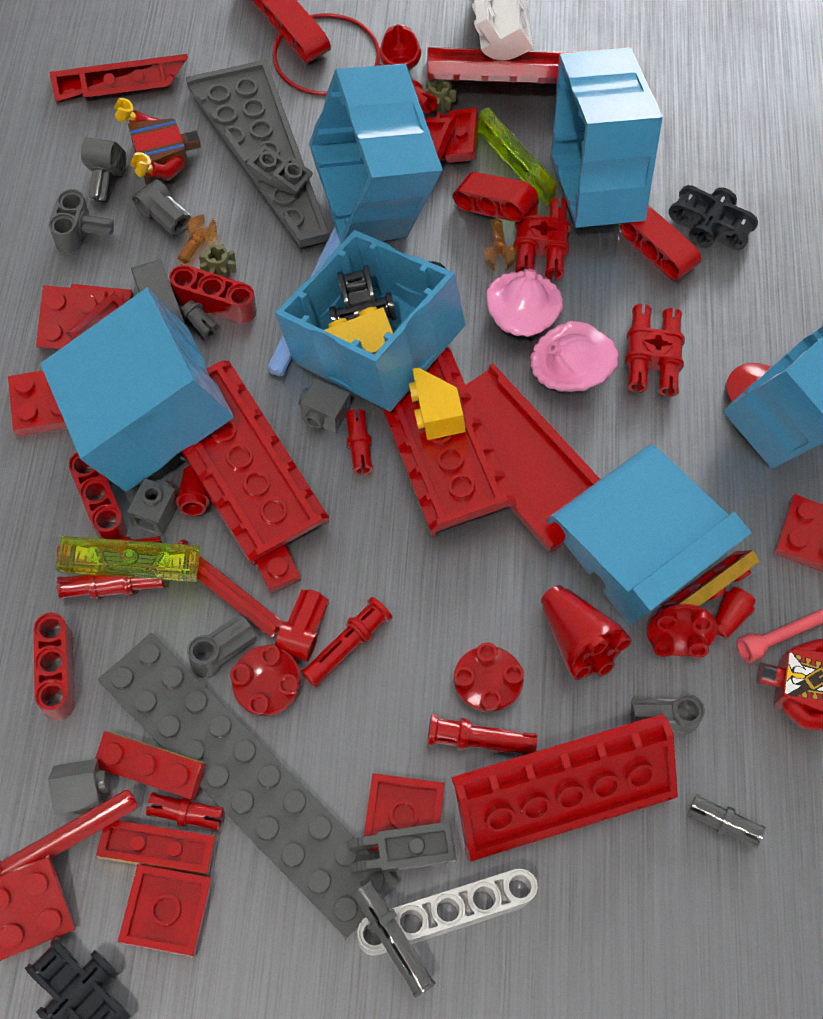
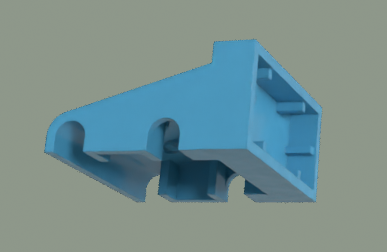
(646, 531)

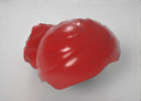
(400, 47)

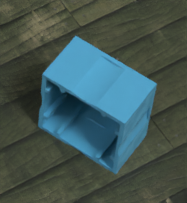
(604, 136)
(374, 152)
(426, 320)
(135, 391)
(785, 405)

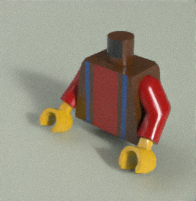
(157, 143)

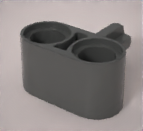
(103, 159)
(72, 221)

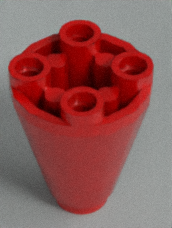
(582, 633)

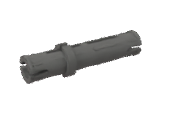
(393, 938)

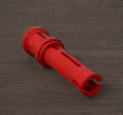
(357, 631)
(464, 735)

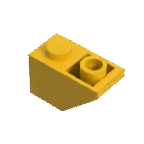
(366, 328)
(439, 405)

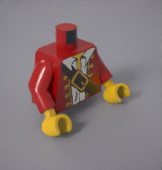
(798, 684)

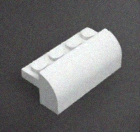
(503, 28)

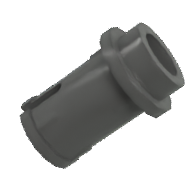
(194, 313)

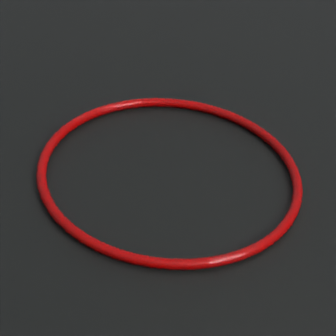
(323, 15)

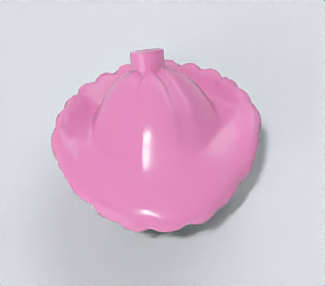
(523, 302)
(573, 357)

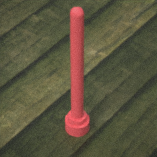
(753, 646)

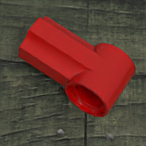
(300, 632)

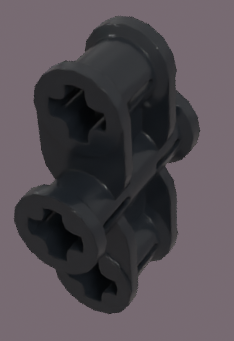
(715, 218)
(359, 294)
(75, 988)

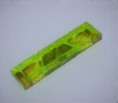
(516, 155)
(128, 558)

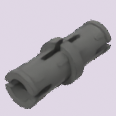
(726, 821)

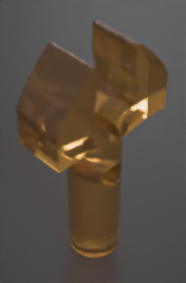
(208, 234)
(499, 247)

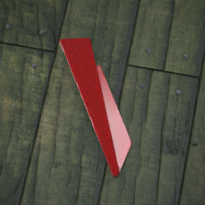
(116, 77)

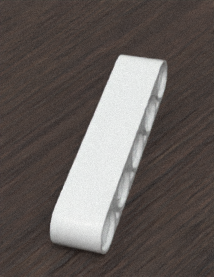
(462, 899)

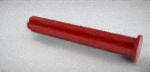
(237, 597)
(73, 831)

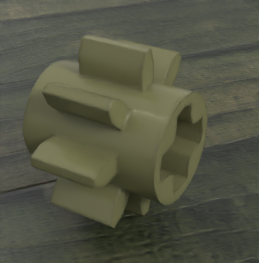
(443, 92)
(218, 260)

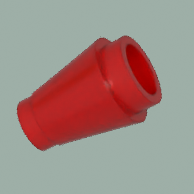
(191, 496)
(733, 611)

